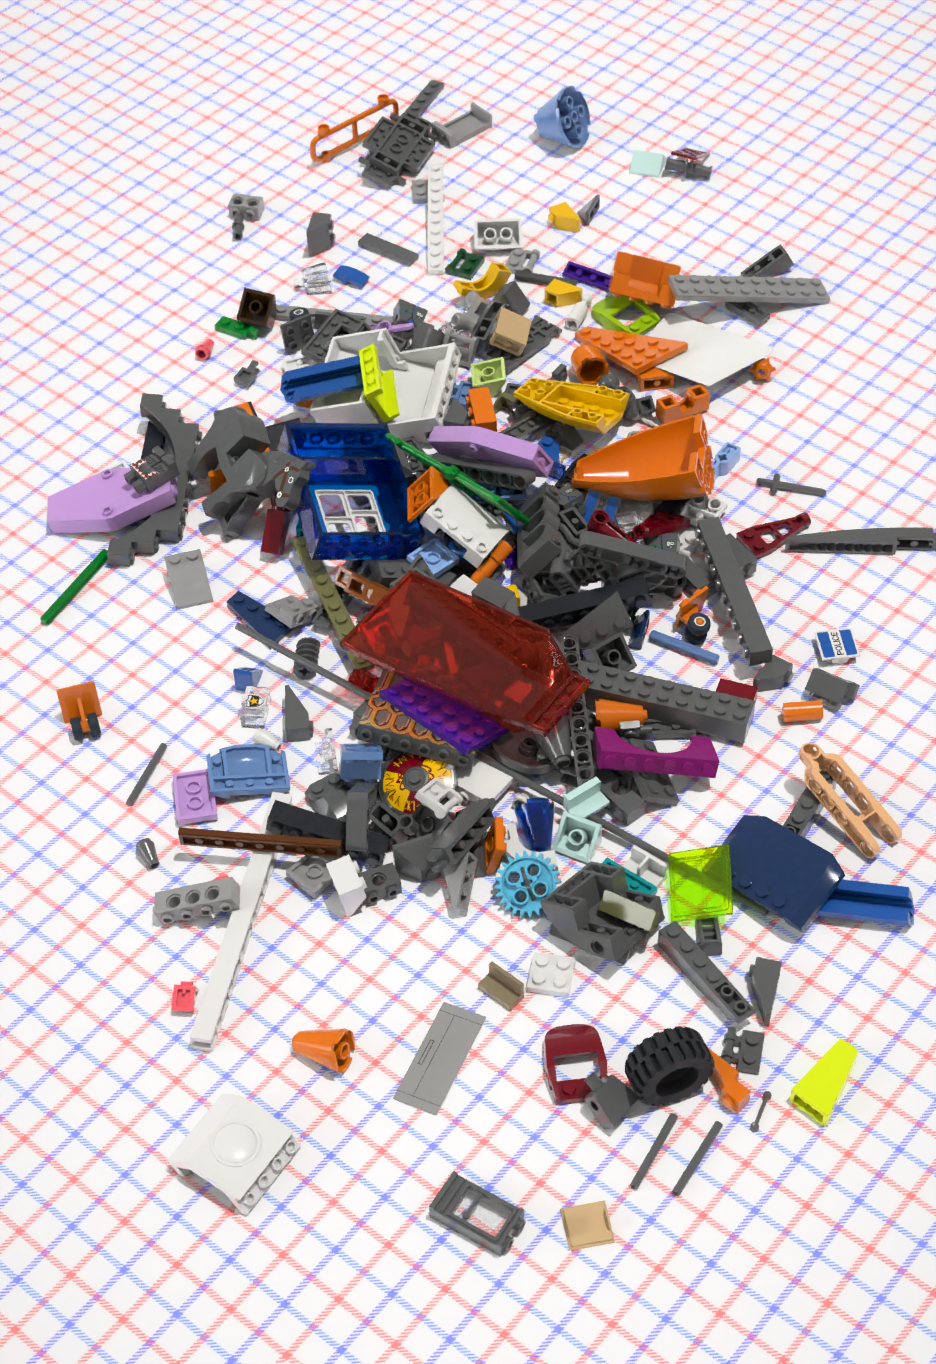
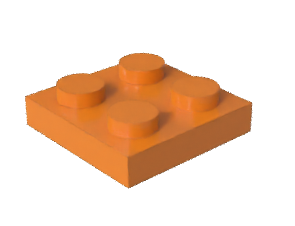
(494, 845)

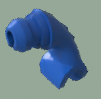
(460, 553)

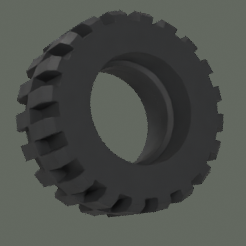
(669, 1066)

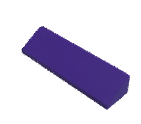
(587, 275)

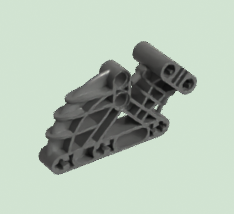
(602, 553)

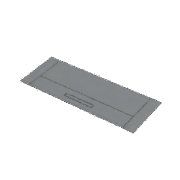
(439, 1058)

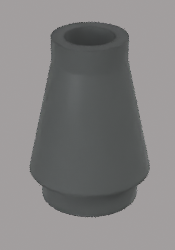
(146, 850)

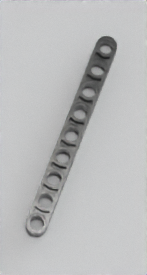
(578, 719)

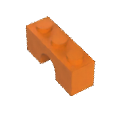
(695, 401)

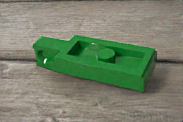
(236, 328)

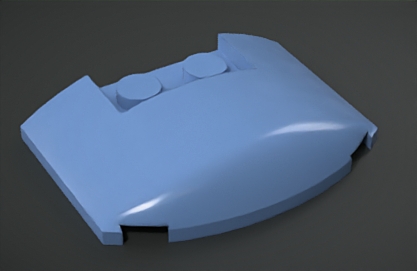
(247, 771)

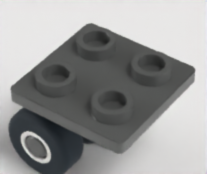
(297, 331)

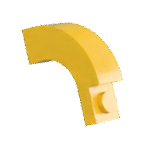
(488, 284)

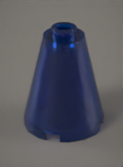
(536, 822)

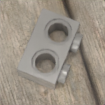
(248, 205)

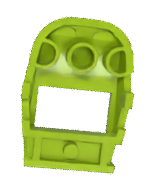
(608, 307)

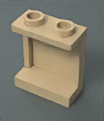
(510, 332)

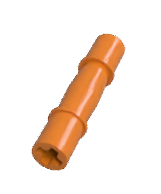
(495, 559)

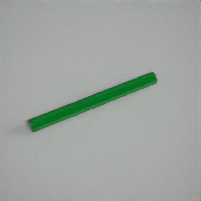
(74, 587)

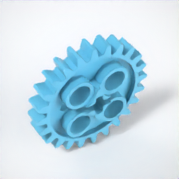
(510, 891)

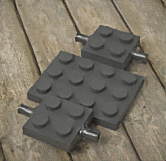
(397, 147)

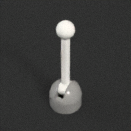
(637, 416)

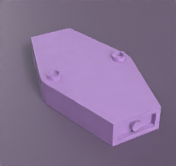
(490, 447)
(105, 503)

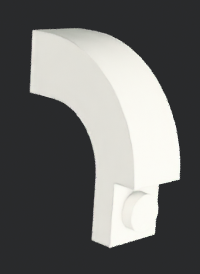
(514, 846)

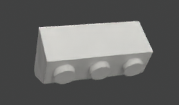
(498, 233)

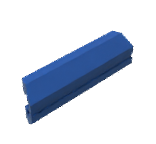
(322, 380)
(870, 903)

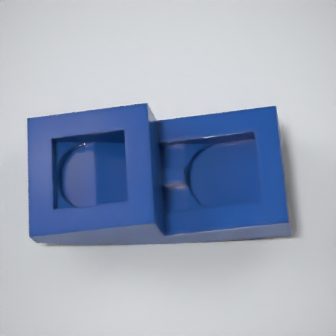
(354, 276)

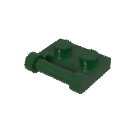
(468, 268)

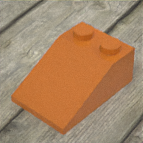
(425, 492)

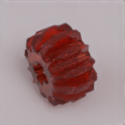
(363, 679)

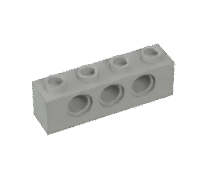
(197, 900)

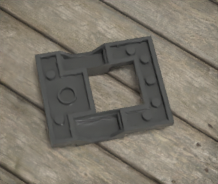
(338, 320)

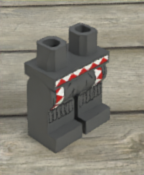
(152, 471)

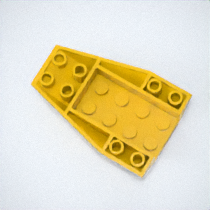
(575, 404)

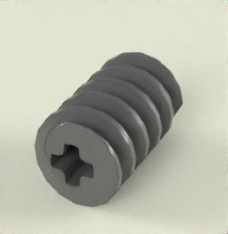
(309, 649)

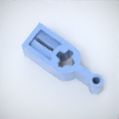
(726, 459)

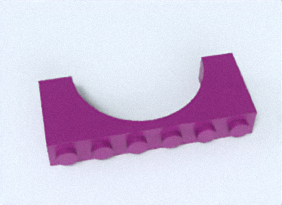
(615, 753)

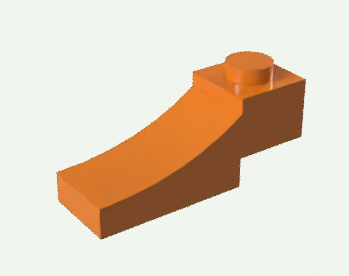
(734, 1094)

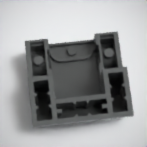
(576, 912)

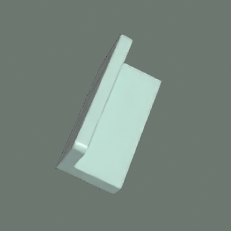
(585, 799)

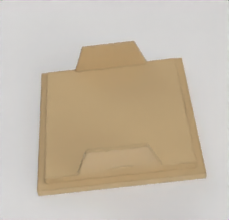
(587, 1225)

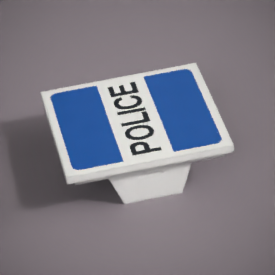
(837, 645)

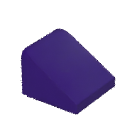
(512, 561)

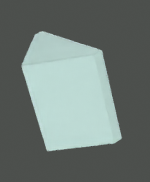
(647, 163)
(577, 837)

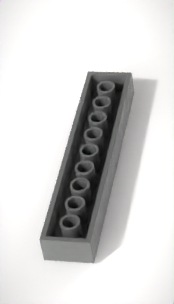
(671, 701)

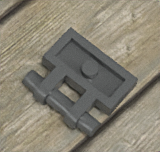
(750, 1050)

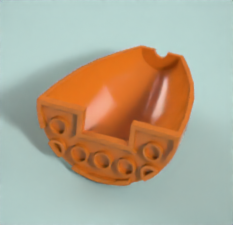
(652, 464)

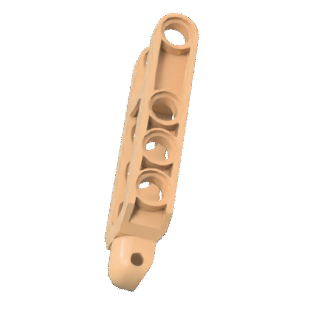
(852, 825)

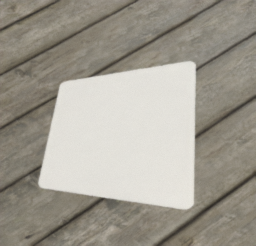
(710, 351)

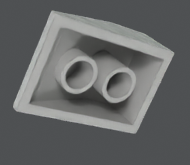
(188, 579)

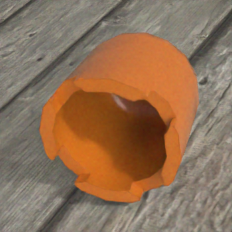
(589, 364)

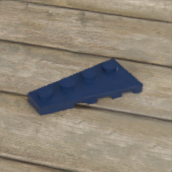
(257, 618)

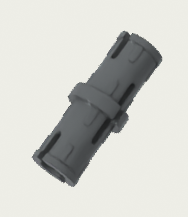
(238, 226)

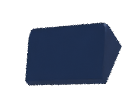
(639, 631)

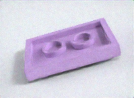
(193, 797)

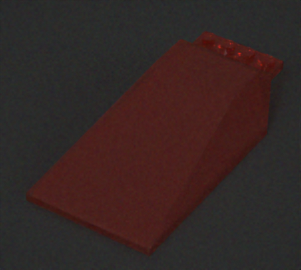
(469, 654)

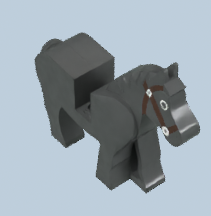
(252, 475)

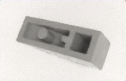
(460, 881)

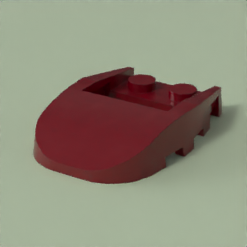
(567, 1042)

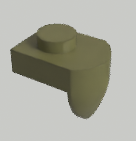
(504, 402)

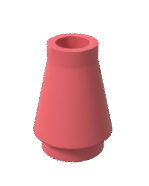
(204, 349)

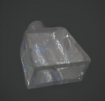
(314, 280)

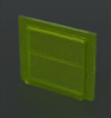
(700, 883)

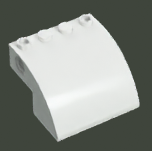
(466, 523)

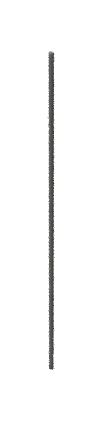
(483, 758)

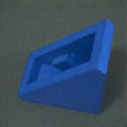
(246, 677)

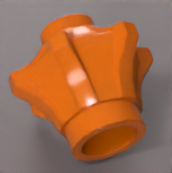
(762, 369)

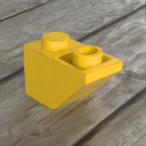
(562, 294)

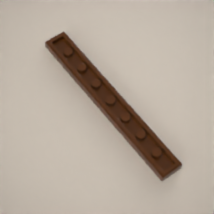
(260, 842)

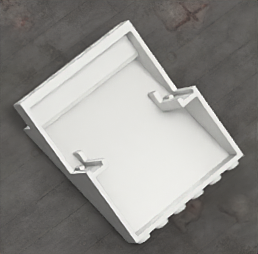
(421, 379)

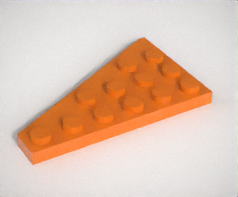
(631, 350)

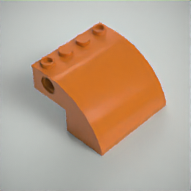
(642, 279)

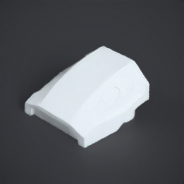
(703, 508)

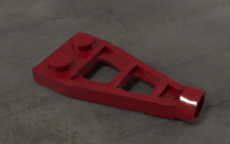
(660, 524)
(758, 547)

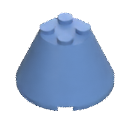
(564, 118)

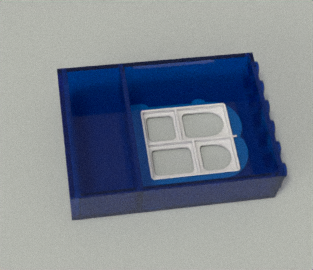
(352, 462)

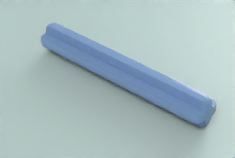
(684, 647)

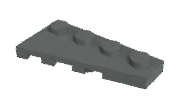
(601, 622)

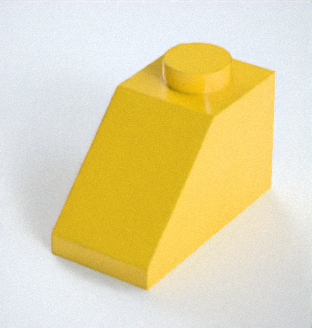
(564, 217)

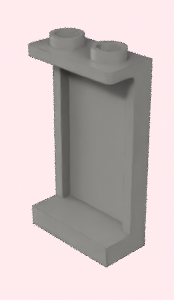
(463, 127)

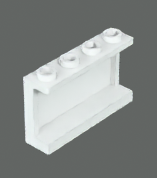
(482, 782)

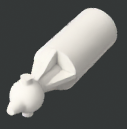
(578, 312)

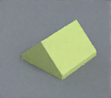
(489, 374)

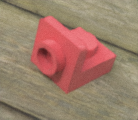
(184, 997)

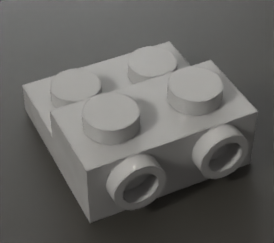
(292, 610)

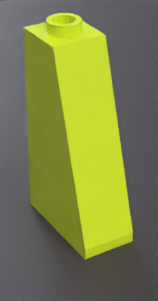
(824, 1083)

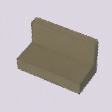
(502, 987)

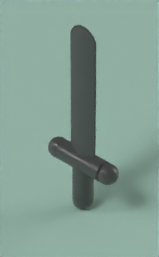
(776, 483)

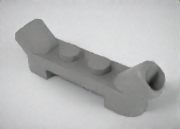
(471, 315)

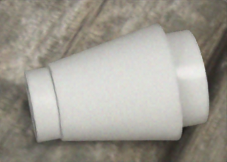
(264, 737)

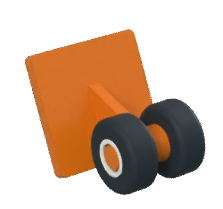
(697, 623)
(78, 704)

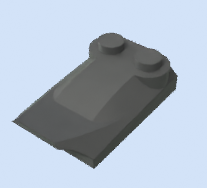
(329, 796)

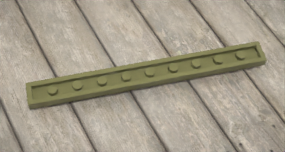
(329, 598)

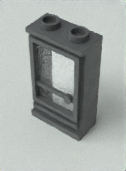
(477, 1214)

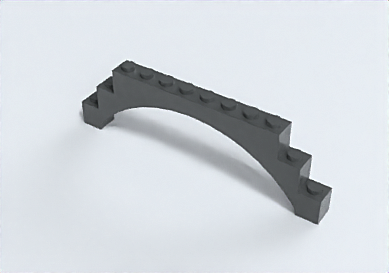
(166, 523)

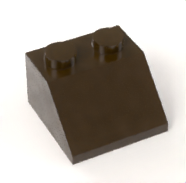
(257, 308)

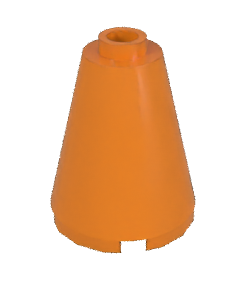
(610, 713)
(326, 1047)

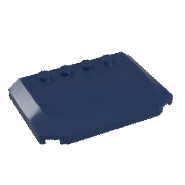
(781, 869)

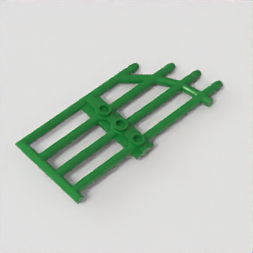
(460, 479)

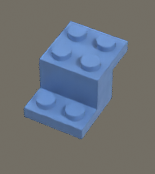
(360, 762)

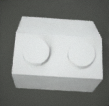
(347, 883)

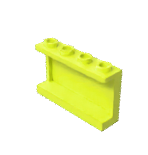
(378, 385)

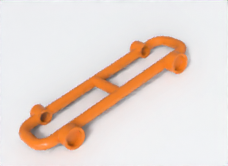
(325, 131)

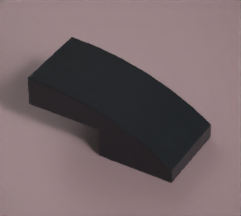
(671, 506)

